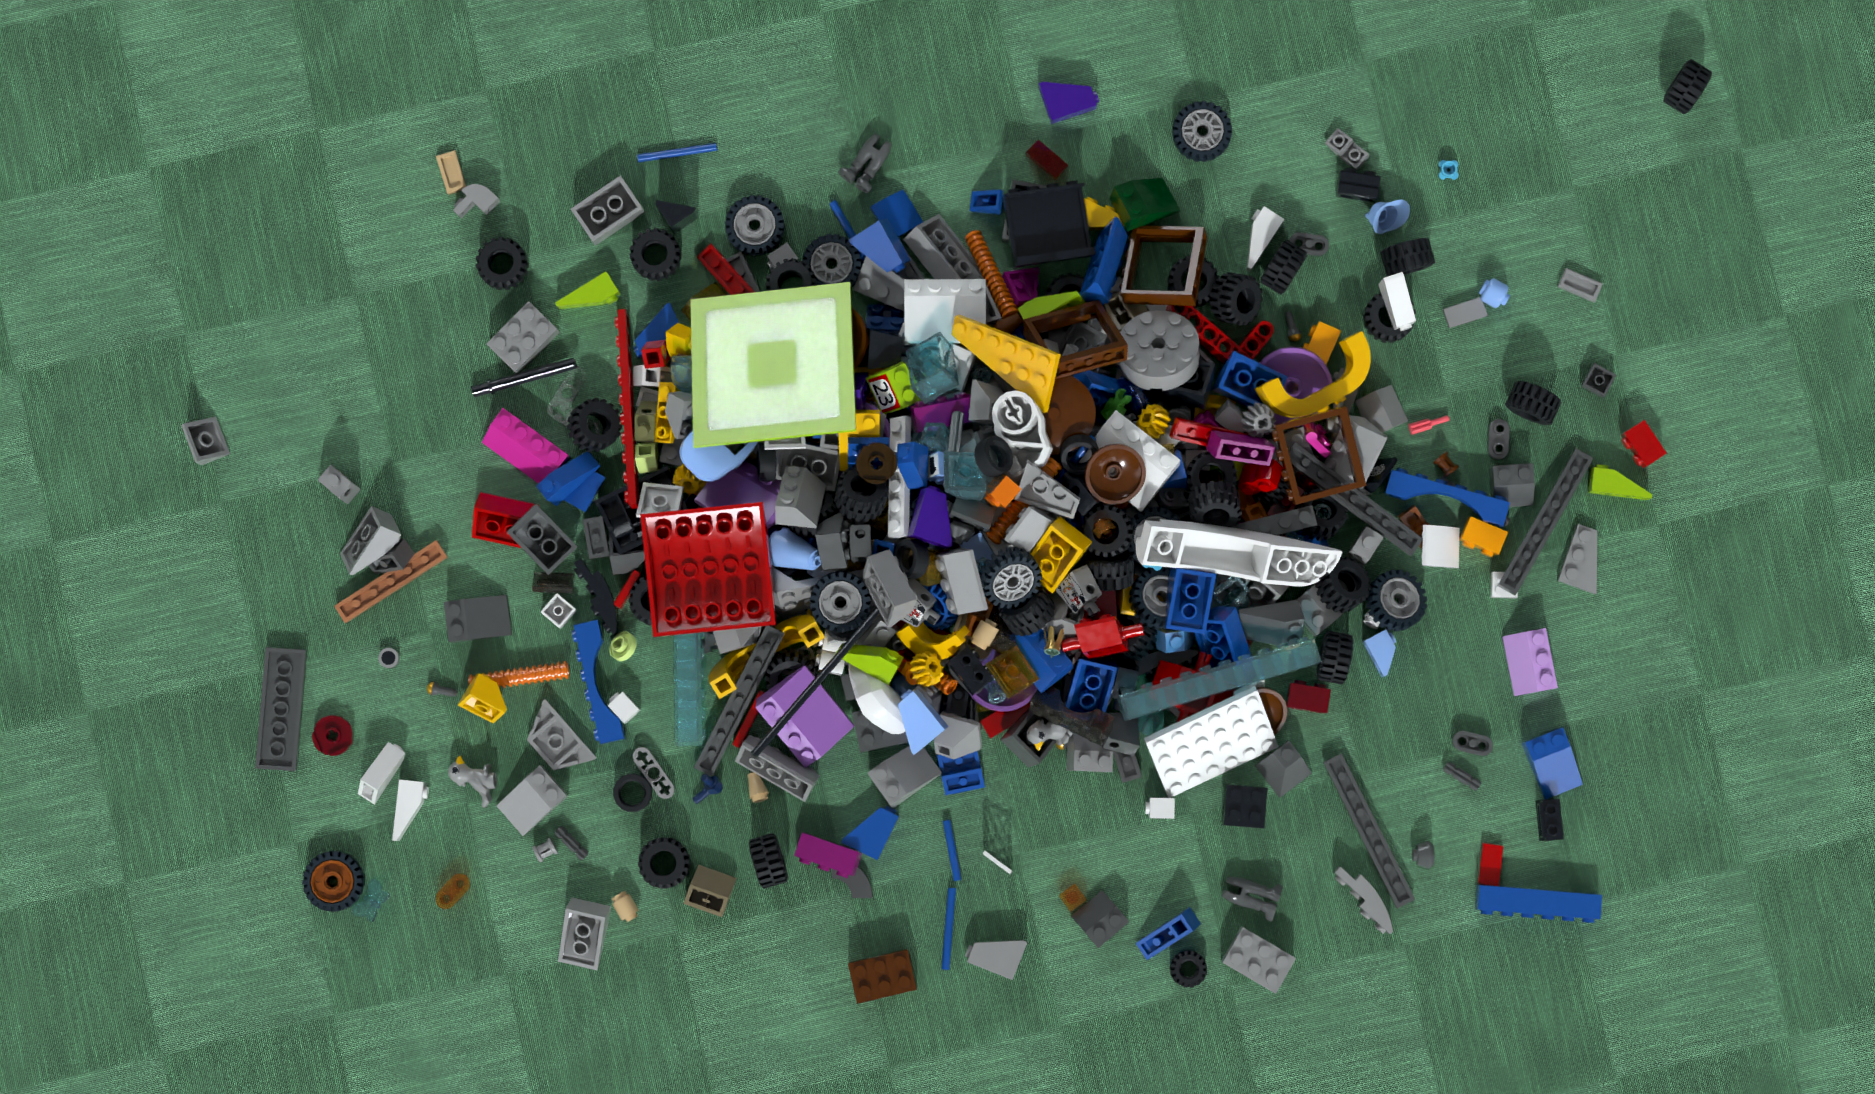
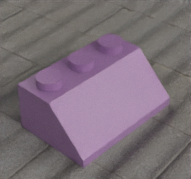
(1529, 662)

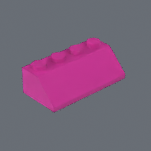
(523, 446)

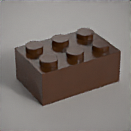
(882, 976)

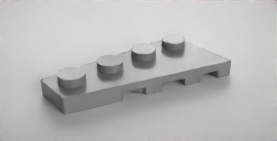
(880, 285)

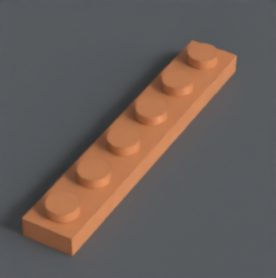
(390, 582)

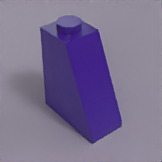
(1067, 100)
(931, 519)

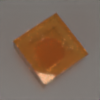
(1072, 897)

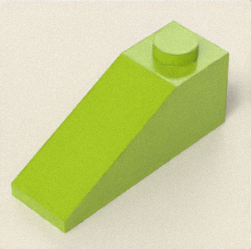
(594, 293)
(1049, 303)
(1612, 483)
(874, 660)

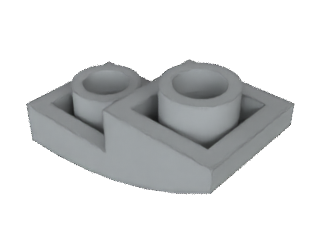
(1346, 149)

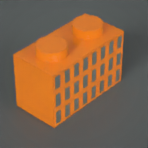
(1001, 491)

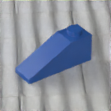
(567, 478)
(1168, 933)

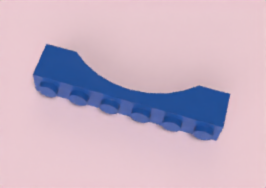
(1489, 509)
(589, 641)

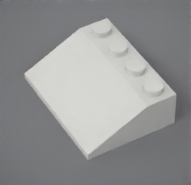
(933, 303)
(1158, 460)

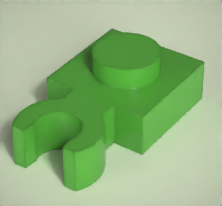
(1116, 403)

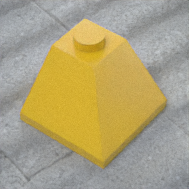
(484, 698)

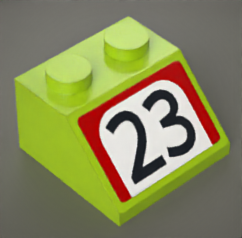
(892, 388)

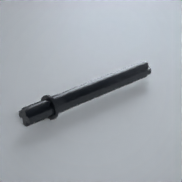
(523, 377)

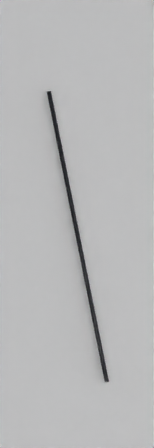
(817, 680)

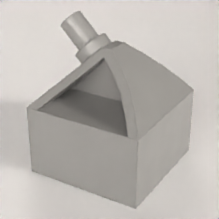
(736, 638)

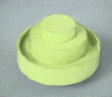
(623, 646)

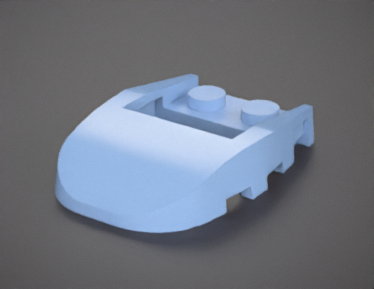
(713, 461)

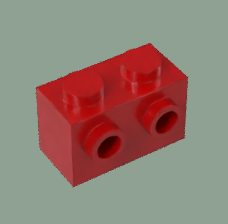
(1642, 444)

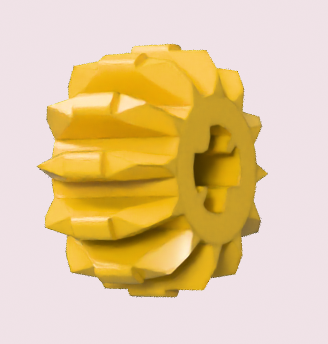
(1153, 420)
(688, 480)
(926, 668)

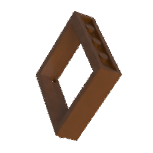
(1176, 234)
(1085, 359)
(1350, 445)

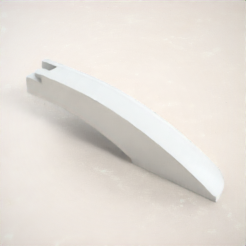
(1234, 552)

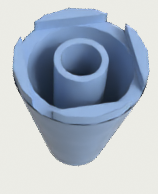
(792, 551)

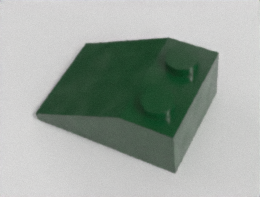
(1143, 202)

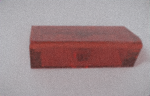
(1046, 159)

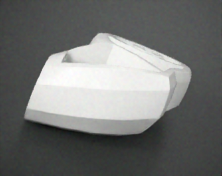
(1024, 429)
(877, 701)

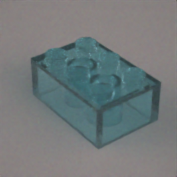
(932, 368)

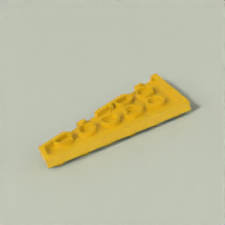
(1017, 361)

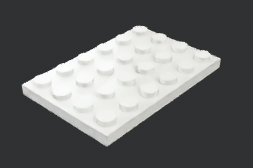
(1211, 742)

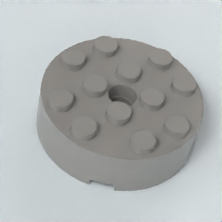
(1160, 350)

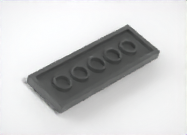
(281, 709)

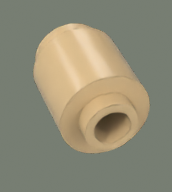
(984, 634)
(625, 906)

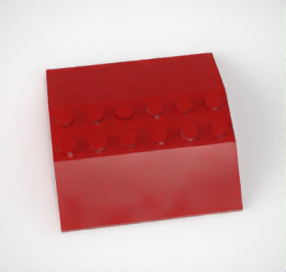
(708, 569)

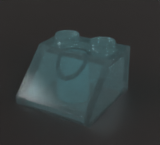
(963, 476)

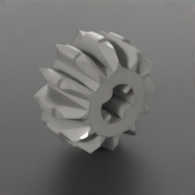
(1258, 420)

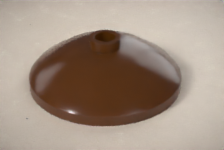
(1123, 482)
(1274, 707)

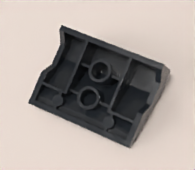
(621, 518)

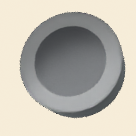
(388, 658)

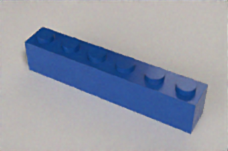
(1538, 902)

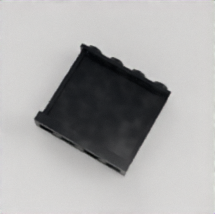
(1047, 224)

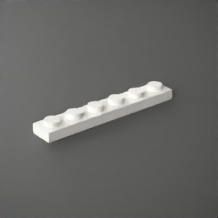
(898, 491)

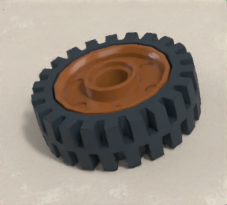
(349, 884)

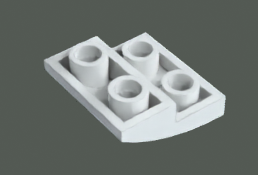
(1440, 546)

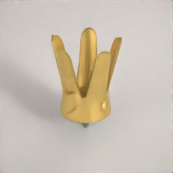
(1053, 648)

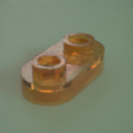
(1104, 528)
(453, 891)

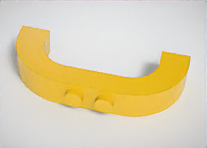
(1357, 367)
(729, 668)

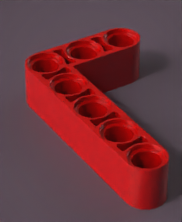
(1219, 337)

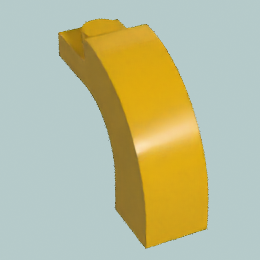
(923, 639)

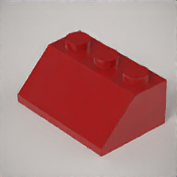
(495, 516)

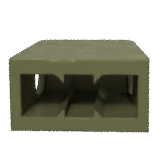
(646, 422)

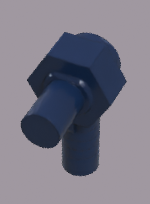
(712, 786)

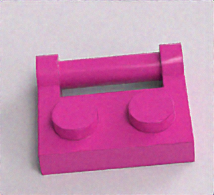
(1315, 436)

